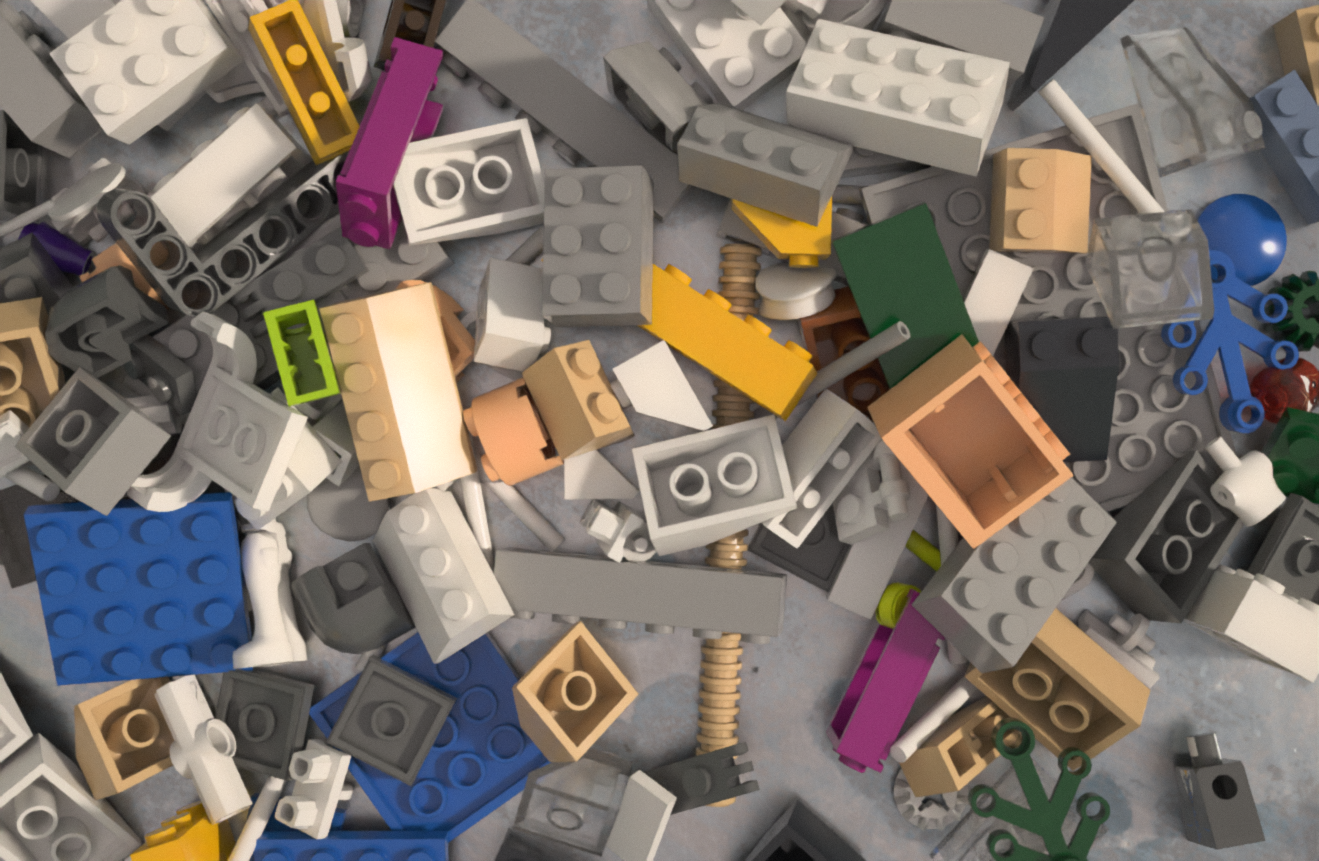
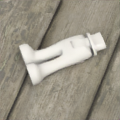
(266, 575)

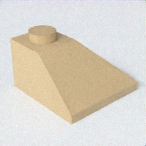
(122, 737)

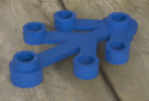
(1225, 335)

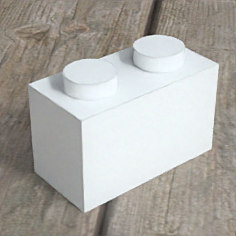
(510, 316)

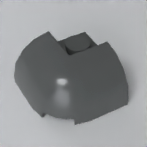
(99, 320)
(352, 603)

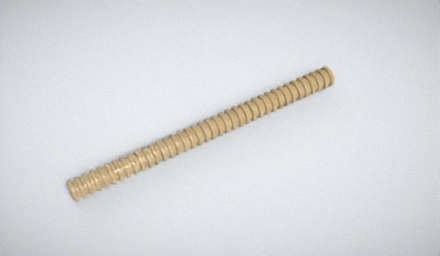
(732, 407)

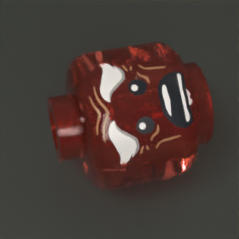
(1286, 388)

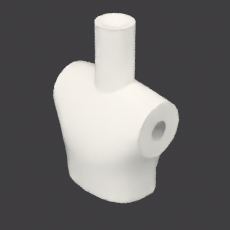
(1245, 484)

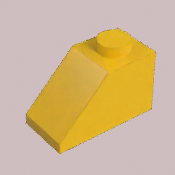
(789, 237)

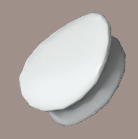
(794, 291)

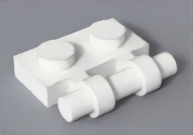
(864, 500)

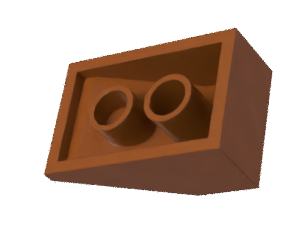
(834, 334)

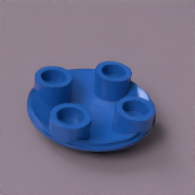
(1246, 232)

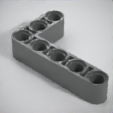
(240, 237)

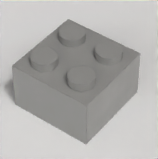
(92, 442)

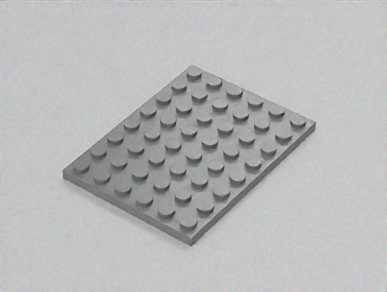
(1150, 418)

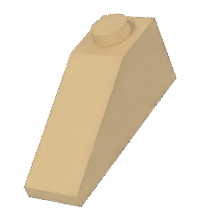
(957, 750)

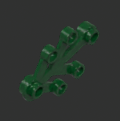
(1044, 815)

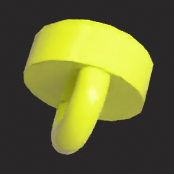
(892, 603)

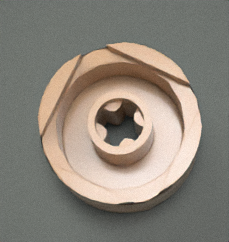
(511, 434)

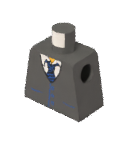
(1216, 797)

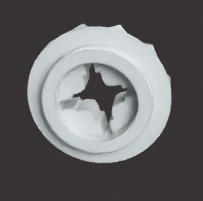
(930, 814)

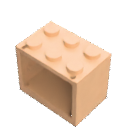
(971, 439)

